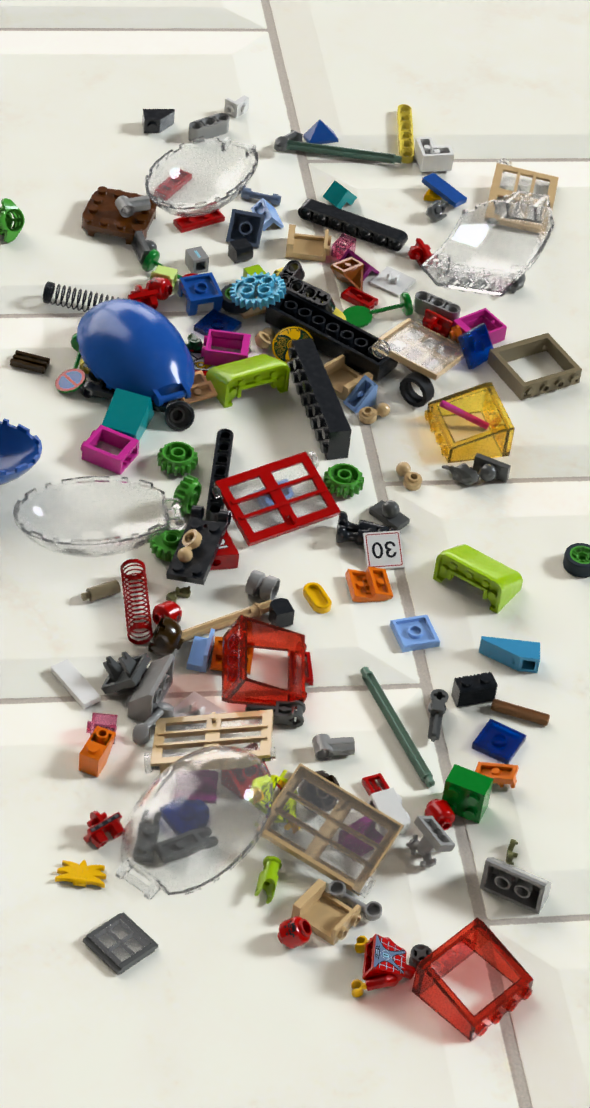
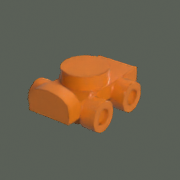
(455, 333)

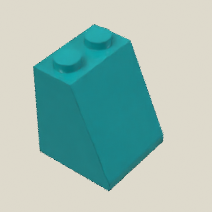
(129, 413)

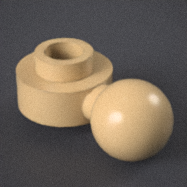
(265, 338)
(369, 415)
(412, 480)
(190, 540)

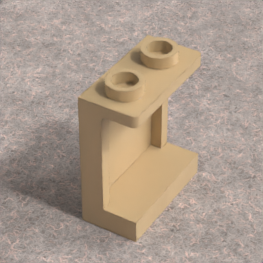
(307, 246)
(343, 377)
(325, 913)

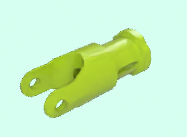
(268, 877)

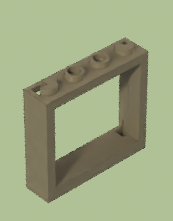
(501, 355)

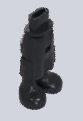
(354, 532)

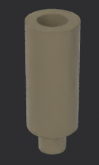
(101, 591)

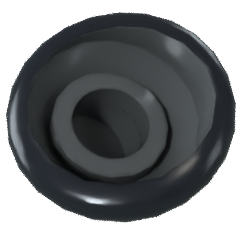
(179, 415)

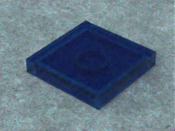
(217, 321)
(476, 345)
(499, 741)

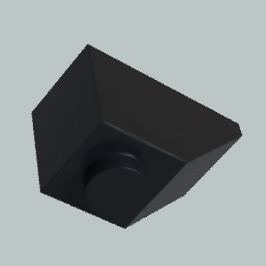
(157, 120)

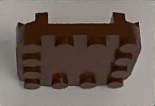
(104, 218)

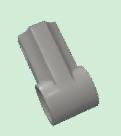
(128, 206)
(328, 747)

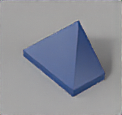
(320, 134)

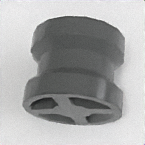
(418, 953)

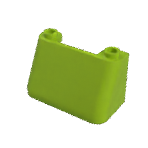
(248, 373)
(494, 578)

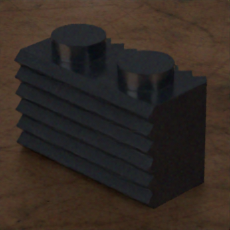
(474, 689)

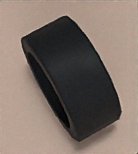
(410, 395)

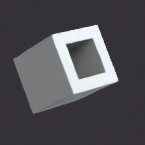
(196, 260)

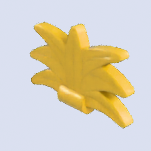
(81, 874)

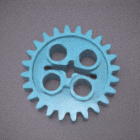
(247, 289)

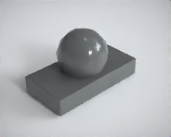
(142, 246)
(490, 468)
(389, 514)

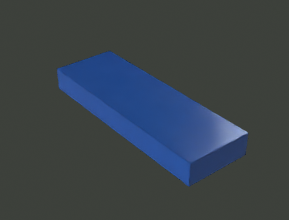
(444, 190)

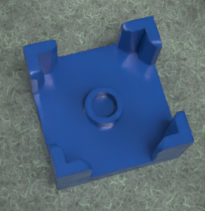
(200, 290)

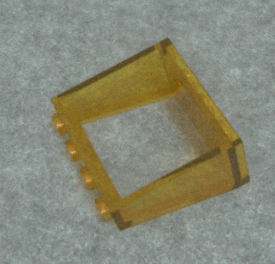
(477, 399)

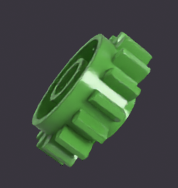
(177, 458)
(343, 480)
(188, 492)
(166, 544)

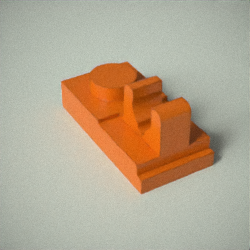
(500, 773)

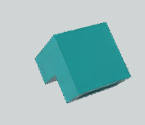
(339, 195)

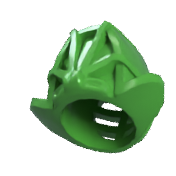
(6, 220)

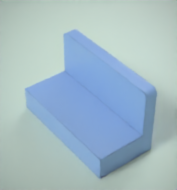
(270, 213)
(201, 652)

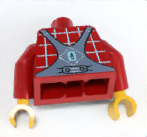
(382, 965)

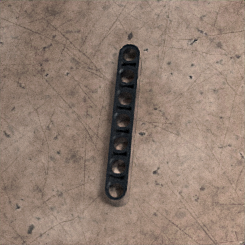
(353, 225)
(220, 470)

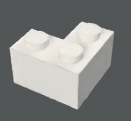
(432, 157)

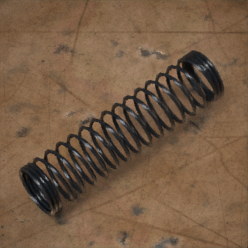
(49, 291)

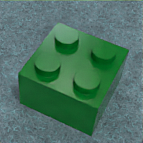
(467, 792)

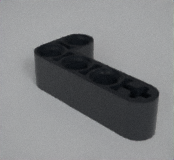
(293, 276)

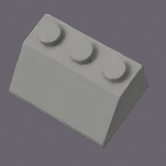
(152, 688)
(515, 885)

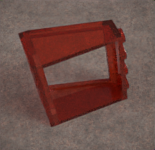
(257, 634)
(432, 989)

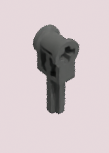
(437, 709)
(283, 712)

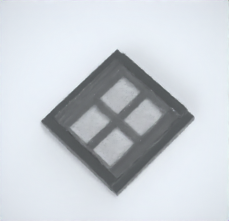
(120, 943)

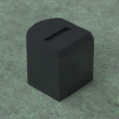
(240, 250)
(281, 612)

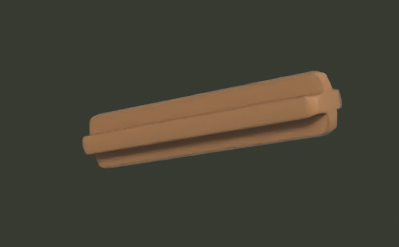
(520, 712)

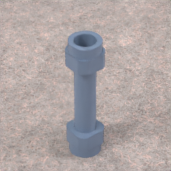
(275, 199)

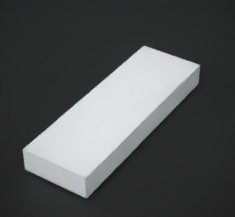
(75, 684)

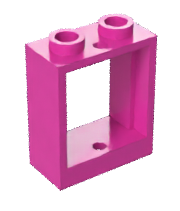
(496, 328)
(226, 340)
(104, 459)

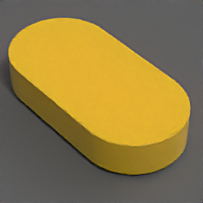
(317, 598)

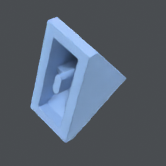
(362, 395)

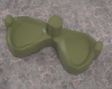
(183, 592)
(509, 856)

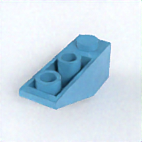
(515, 654)

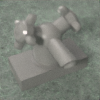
(433, 840)

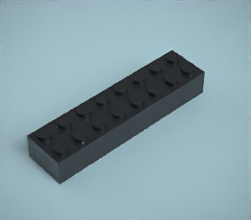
(330, 334)
(319, 399)

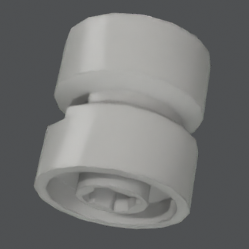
(261, 585)

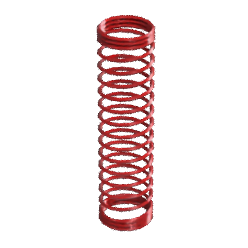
(140, 625)

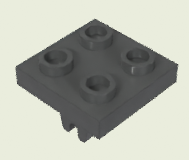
(125, 672)

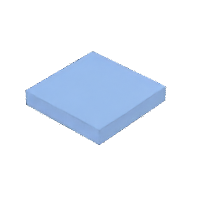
(414, 633)

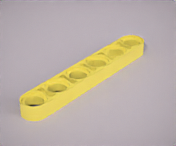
(405, 133)

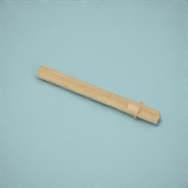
(255, 610)

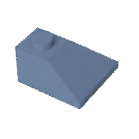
(245, 225)

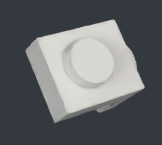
(237, 107)

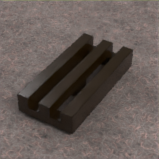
(30, 362)

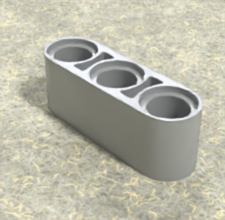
(209, 126)
(425, 300)

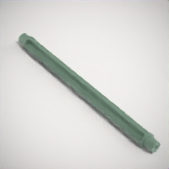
(343, 152)
(397, 727)

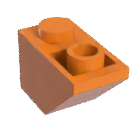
(96, 751)

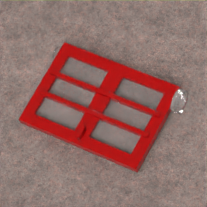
(277, 497)

